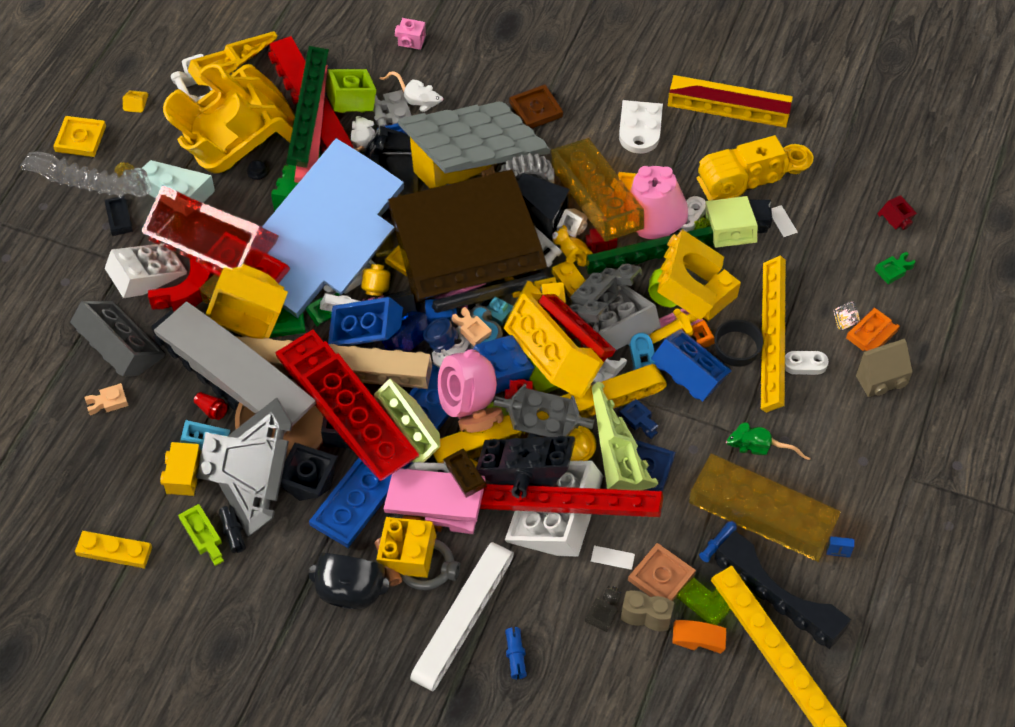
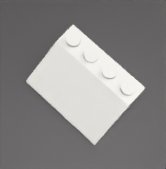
(552, 531)

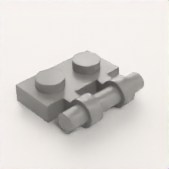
(395, 105)

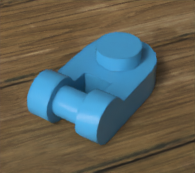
(641, 346)

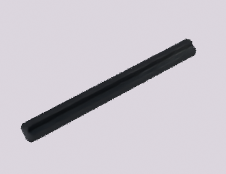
(485, 293)

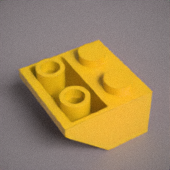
(407, 546)

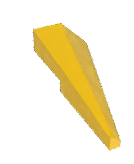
(232, 56)

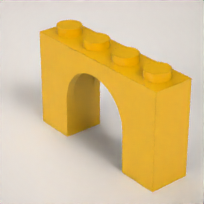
(678, 284)

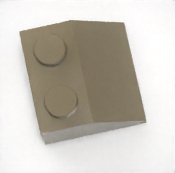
(885, 368)

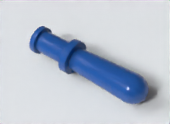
(714, 544)

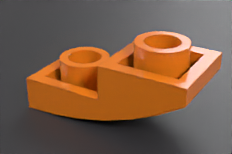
(695, 634)

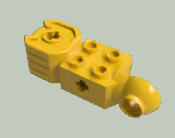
(750, 165)

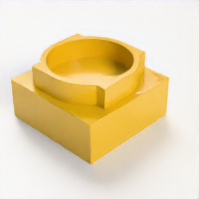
(246, 302)

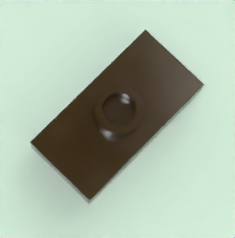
(464, 473)

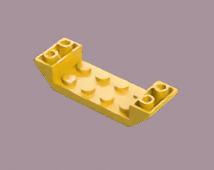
(549, 345)

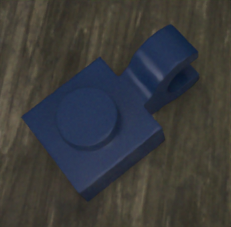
(639, 416)

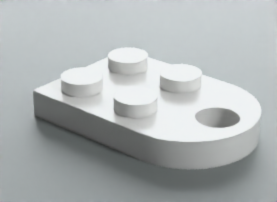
(640, 123)

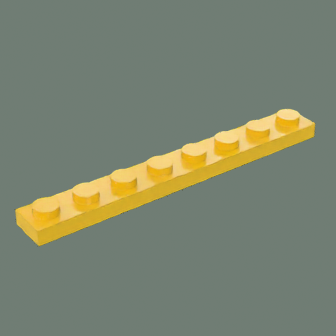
(773, 335)
(776, 650)

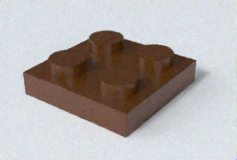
(536, 106)

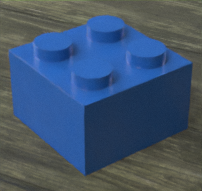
(507, 359)

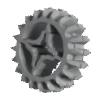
(530, 165)

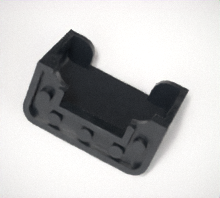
(393, 153)

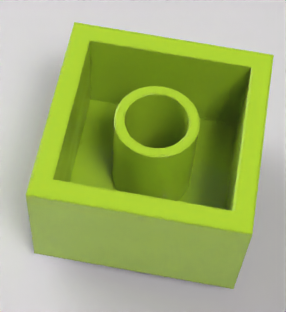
(350, 90)

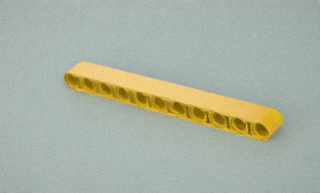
(620, 389)

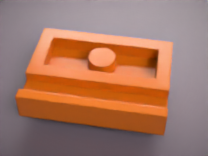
(872, 331)

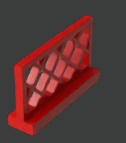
(576, 325)

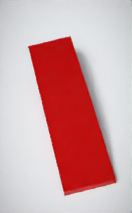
(347, 404)

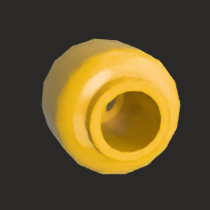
(375, 280)

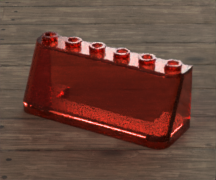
(201, 230)

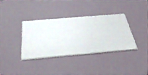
(782, 221)
(612, 557)

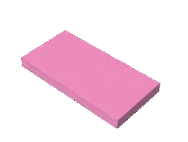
(430, 496)

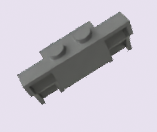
(600, 291)

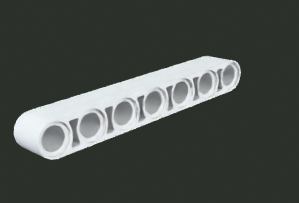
(461, 616)

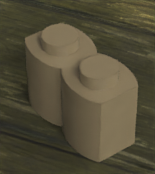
(649, 611)

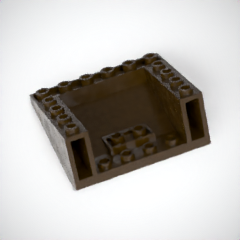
(465, 235)

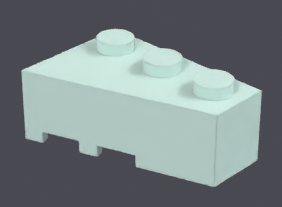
(188, 182)

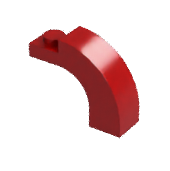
(179, 294)

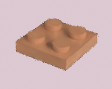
(661, 574)

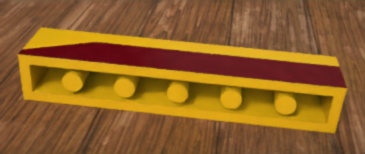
(729, 101)

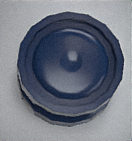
(440, 335)

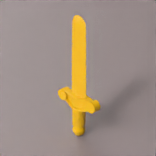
(683, 322)

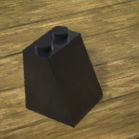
(544, 202)

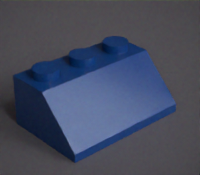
(364, 321)
(690, 365)

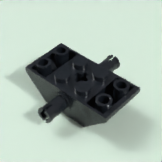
(525, 461)

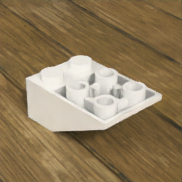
(143, 268)

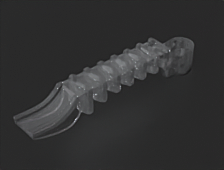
(131, 181)

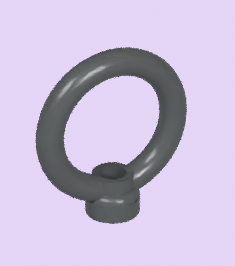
(450, 570)

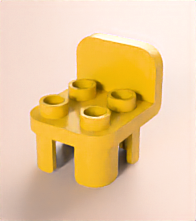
(230, 117)

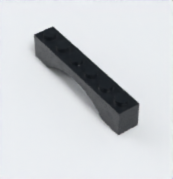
(818, 619)

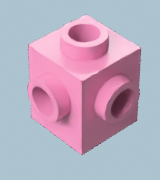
(410, 33)

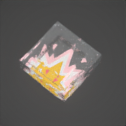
(846, 315)

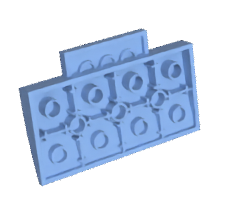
(331, 224)

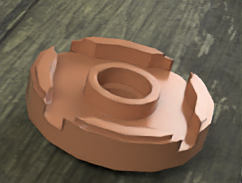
(481, 420)

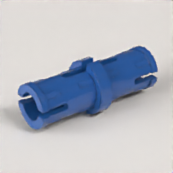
(515, 653)

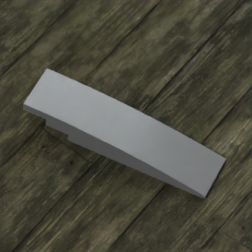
(231, 363)

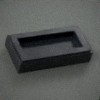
(118, 215)

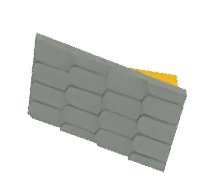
(466, 141)

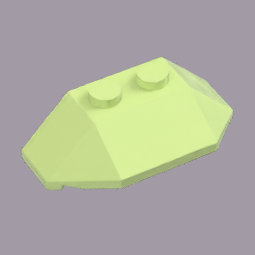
(409, 419)

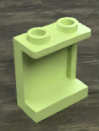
(731, 221)

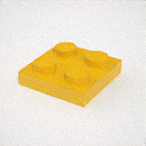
(79, 136)

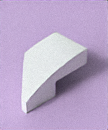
(609, 370)

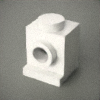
(574, 221)

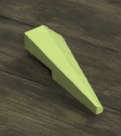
(620, 458)

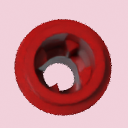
(212, 406)

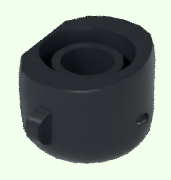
(348, 580)

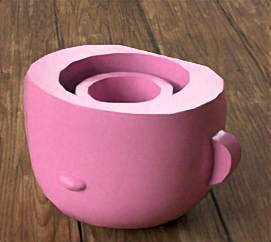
(466, 383)

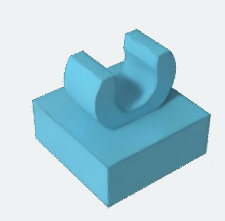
(500, 310)

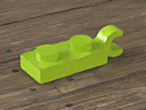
(202, 533)

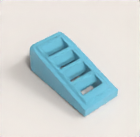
(198, 428)

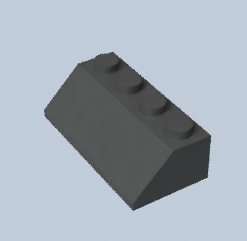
(116, 337)

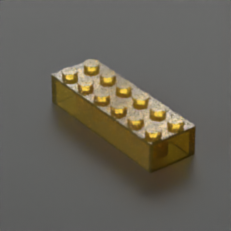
(597, 189)
(764, 507)

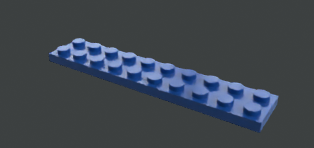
(360, 491)

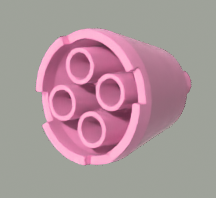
(662, 201)

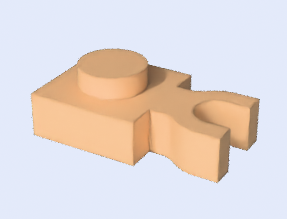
(472, 328)
(110, 399)

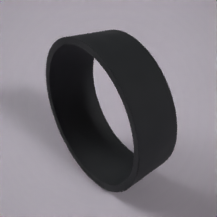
(738, 326)

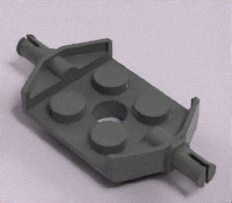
(527, 403)

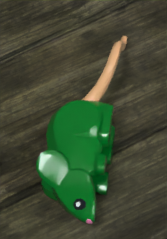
(757, 440)

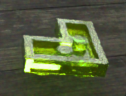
(703, 602)

